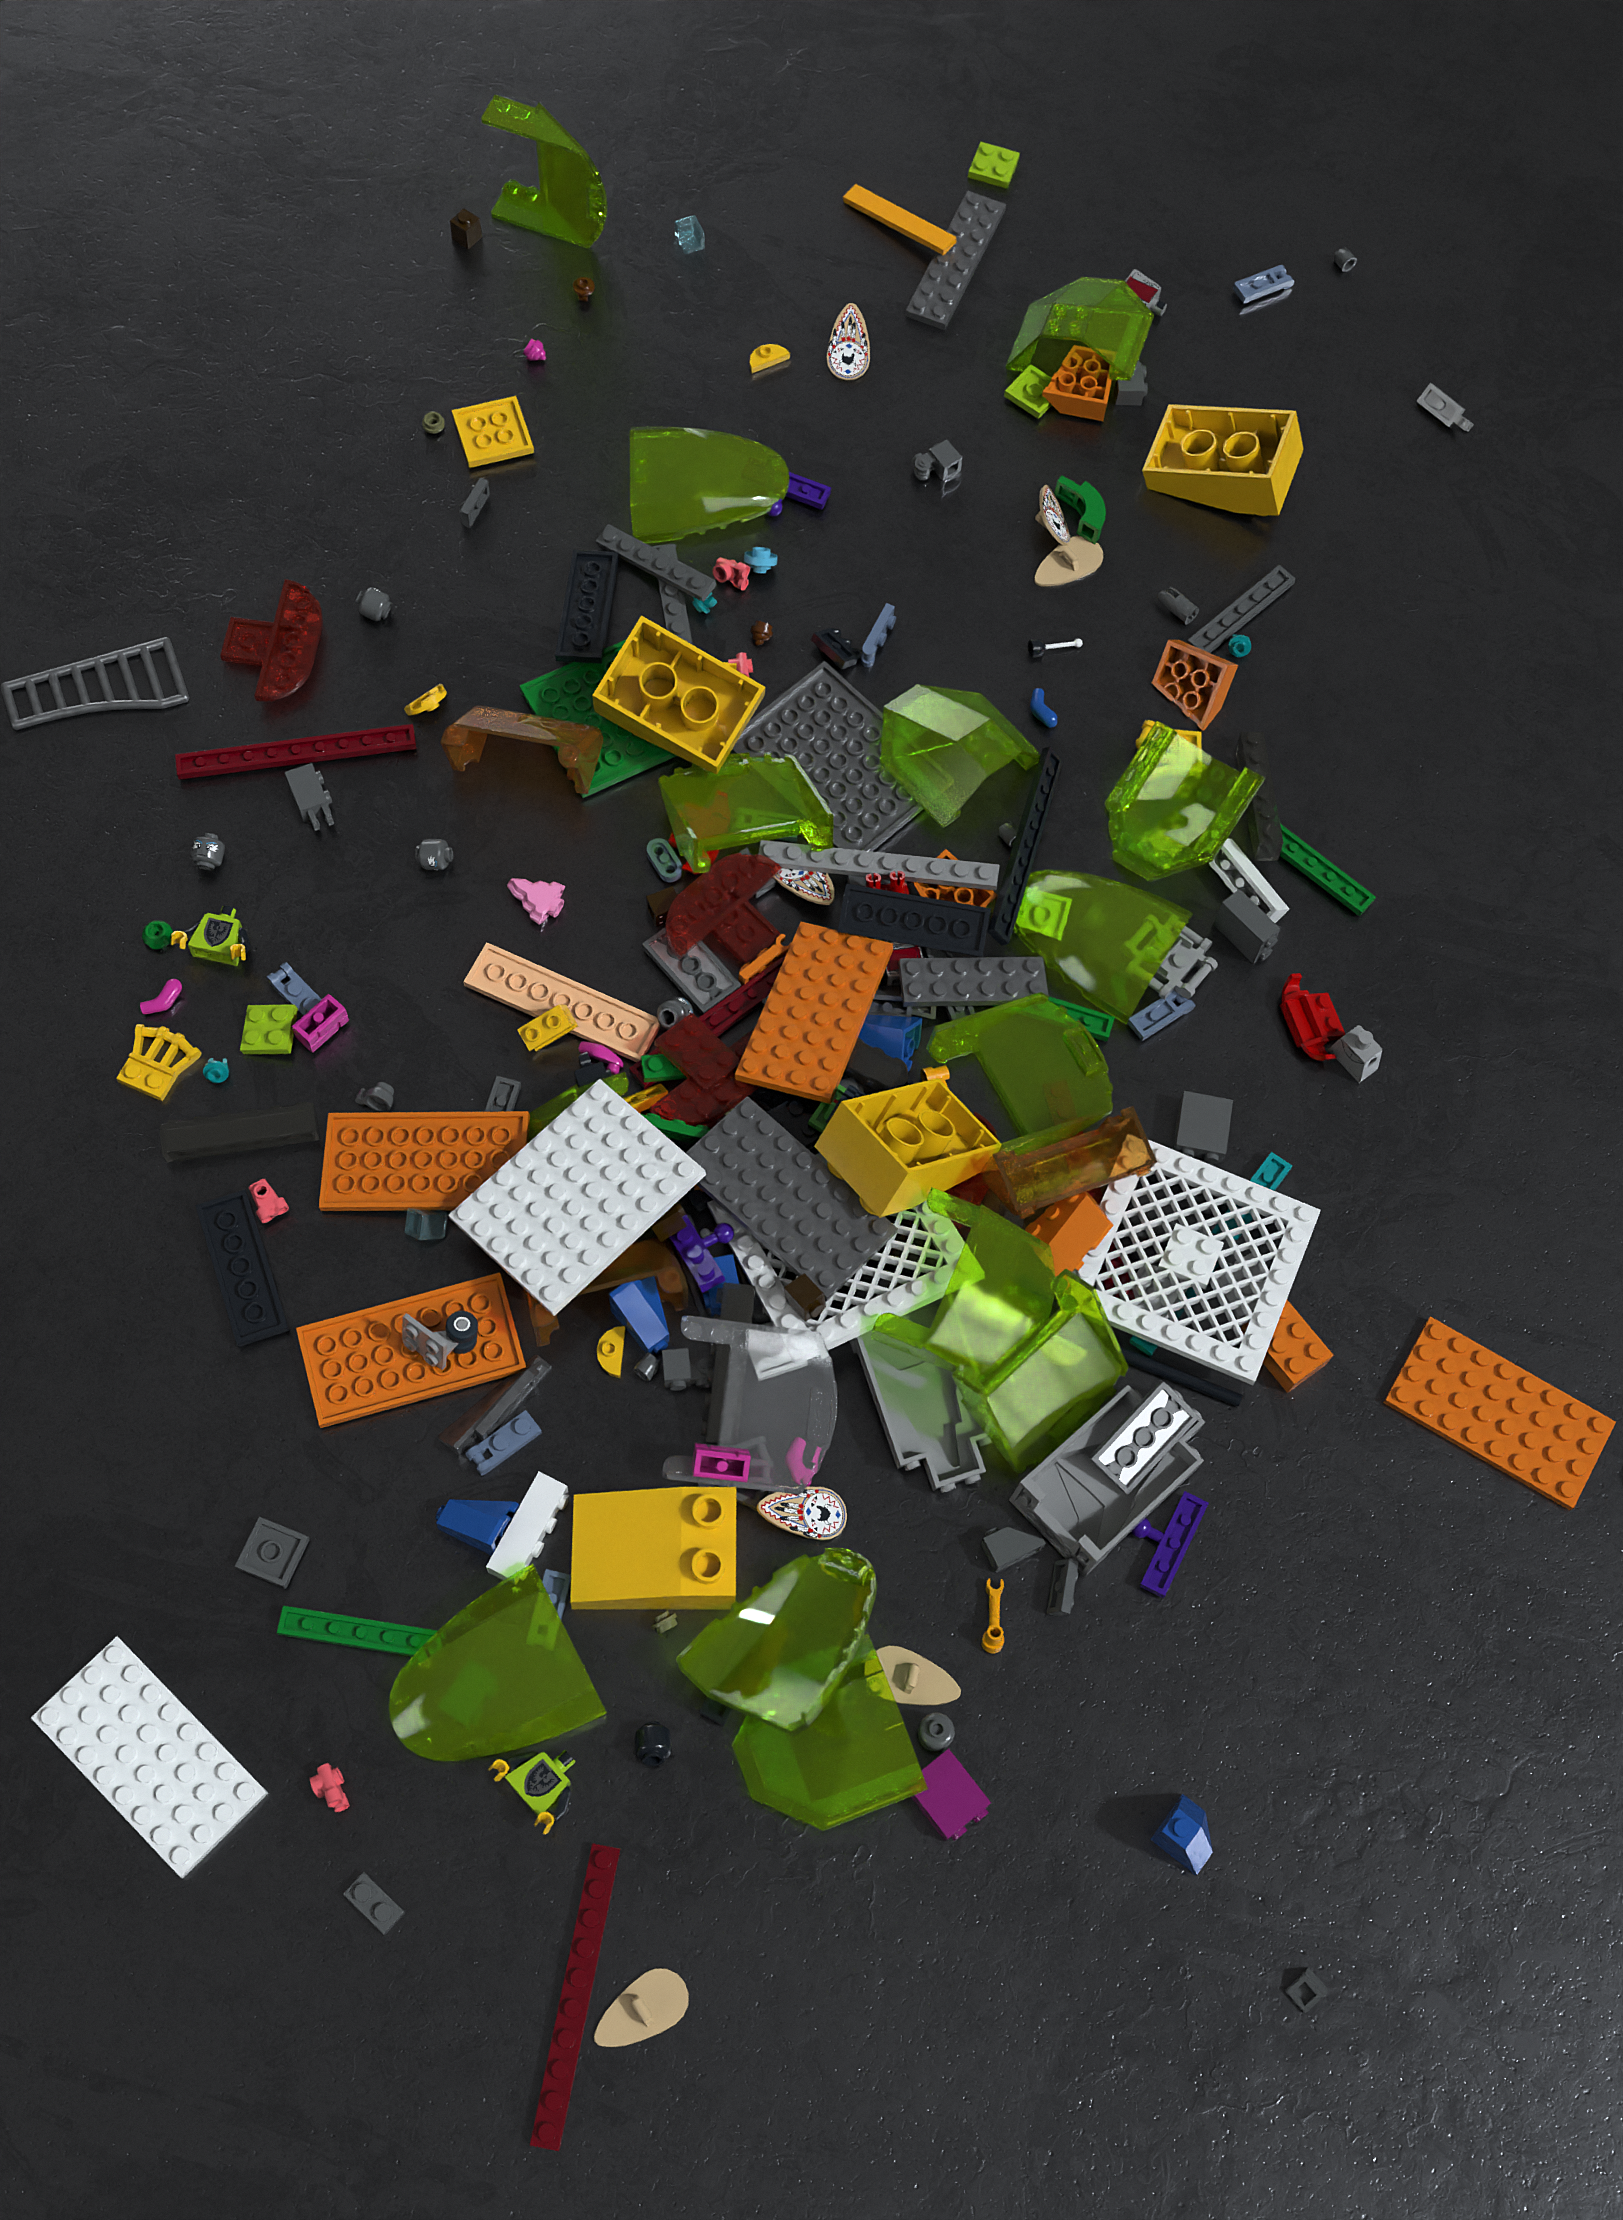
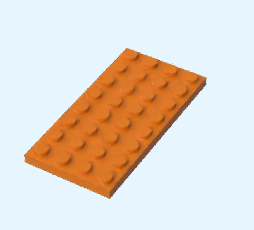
(814, 1013)
(415, 1157)
(363, 1367)
(1500, 1413)

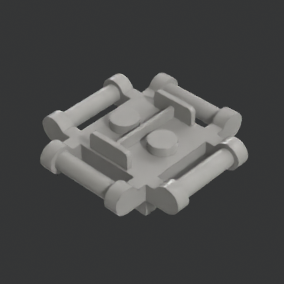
(1180, 962)

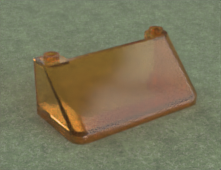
(578, 742)
(1070, 1166)
(635, 1263)

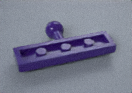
(803, 491)
(696, 1255)
(1172, 1543)

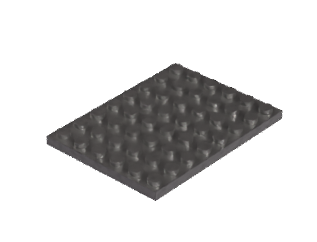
(839, 747)

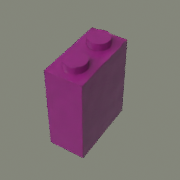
(951, 1797)

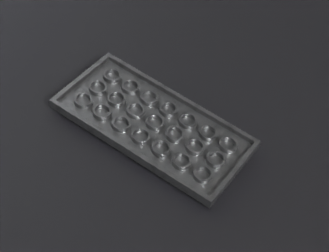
(788, 1198)

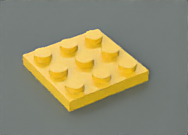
(492, 431)

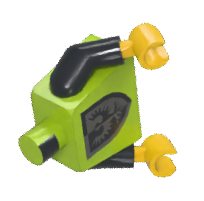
(216, 938)
(539, 1783)

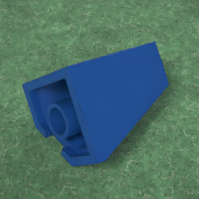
(893, 1035)
(641, 1312)
(476, 1521)
(1185, 1835)

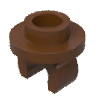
(583, 287)

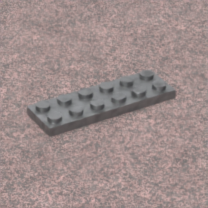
(970, 980)

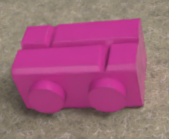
(320, 1023)
(721, 1462)

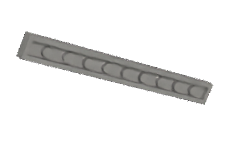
(867, 862)

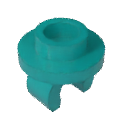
(703, 606)
(1239, 645)
(216, 1071)

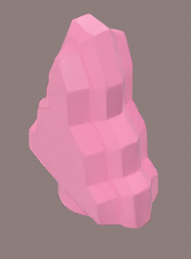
(538, 898)

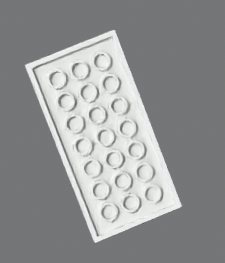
(149, 1756)

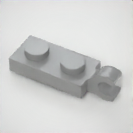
(1444, 407)

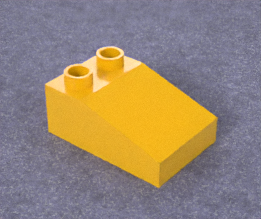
(1226, 457)
(677, 696)
(903, 1144)
(654, 1549)

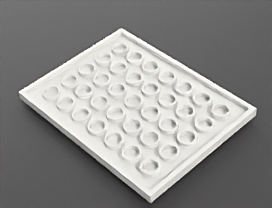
(577, 1196)

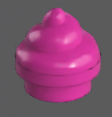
(534, 351)

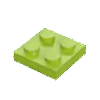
(993, 165)
(1027, 391)
(268, 1029)

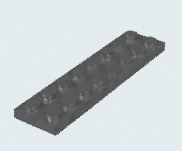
(951, 273)

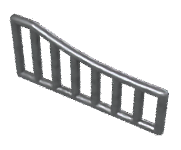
(109, 703)

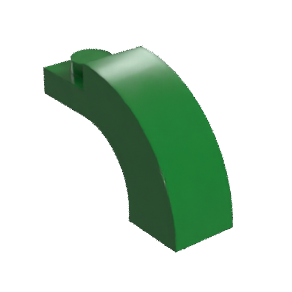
(1087, 503)

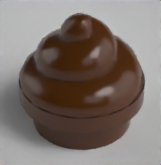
(761, 632)

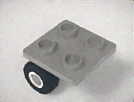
(435, 1346)

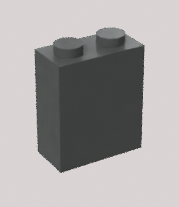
(1246, 927)
(1203, 1126)

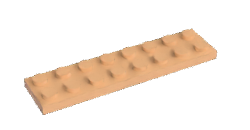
(538, 990)

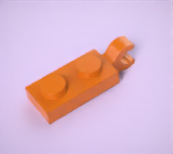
(763, 961)

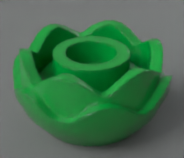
(157, 941)

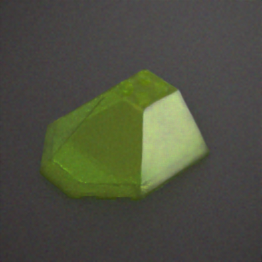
(1089, 310)
(947, 745)
(1175, 806)
(847, 1759)

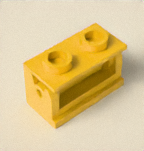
(547, 1027)

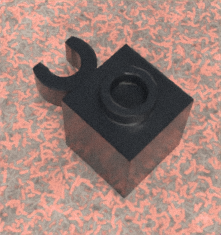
(588, 1072)

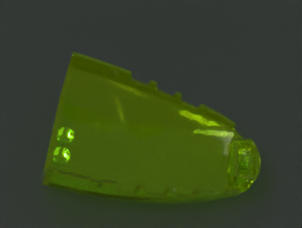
(699, 481)
(1099, 934)
(787, 1641)
(494, 1678)

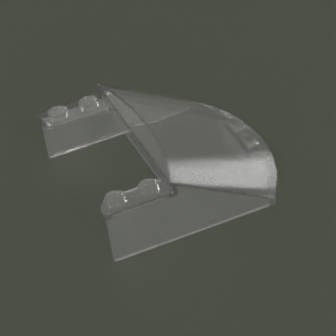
(774, 1403)

